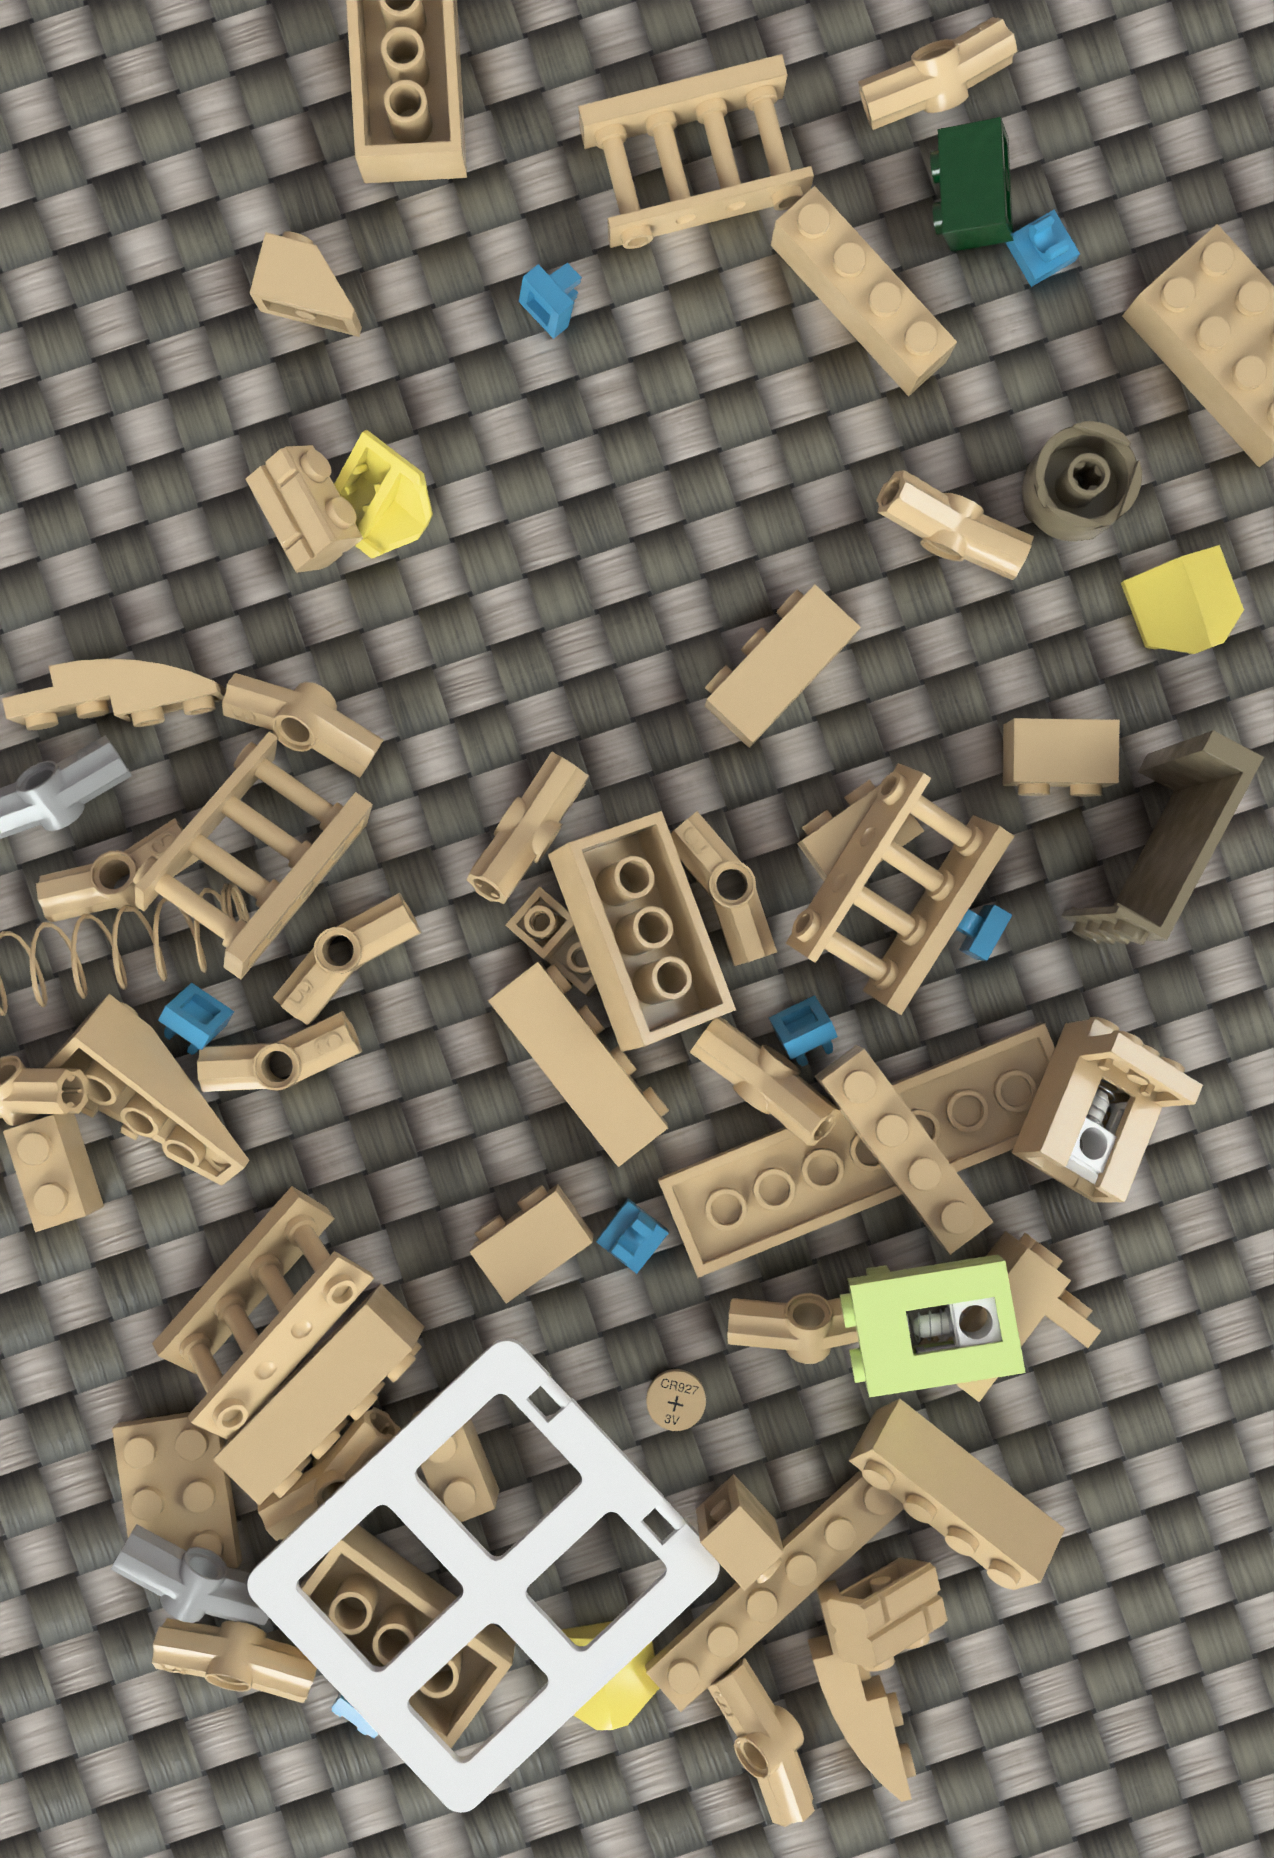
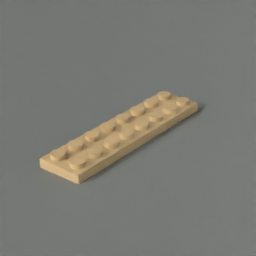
(786, 1188)

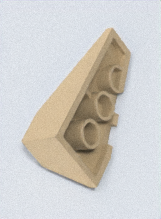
(147, 1090)

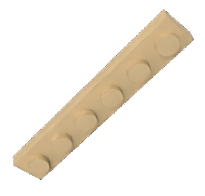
(745, 1617)

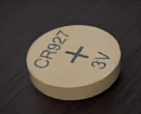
(676, 1400)

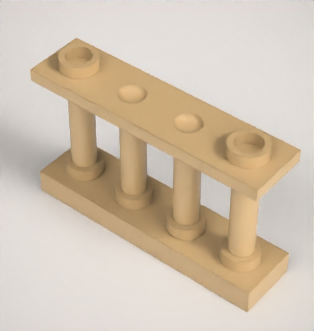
(704, 100)
(275, 900)
(937, 914)
(237, 1289)

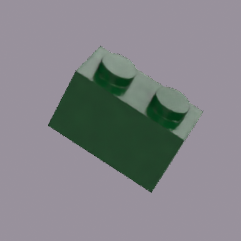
(974, 185)

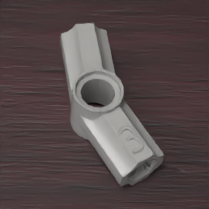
(56, 792)
(187, 1581)

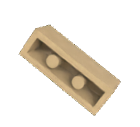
(779, 664)

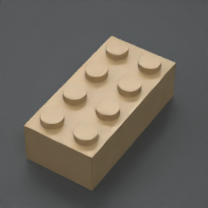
(406, 90)
(1216, 333)
(641, 931)
(319, 1395)
(384, 1605)

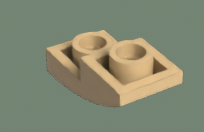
(552, 935)

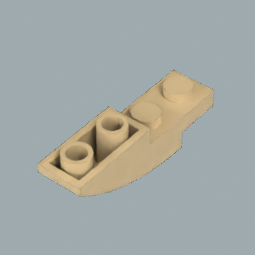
(133, 687)
(862, 1708)

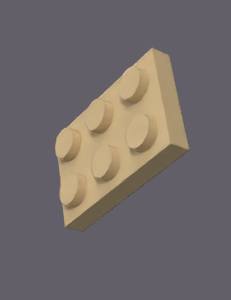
(175, 1484)

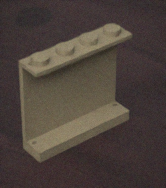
(1208, 785)

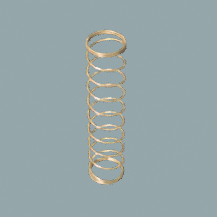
(225, 900)

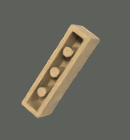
(862, 291)
(580, 1063)
(904, 1149)
(956, 1496)

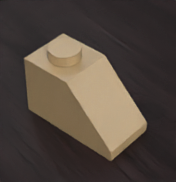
(299, 285)

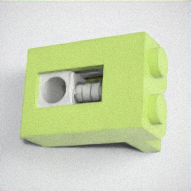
(885, 1350)

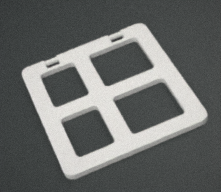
(491, 1584)

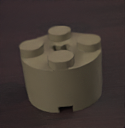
(1108, 473)

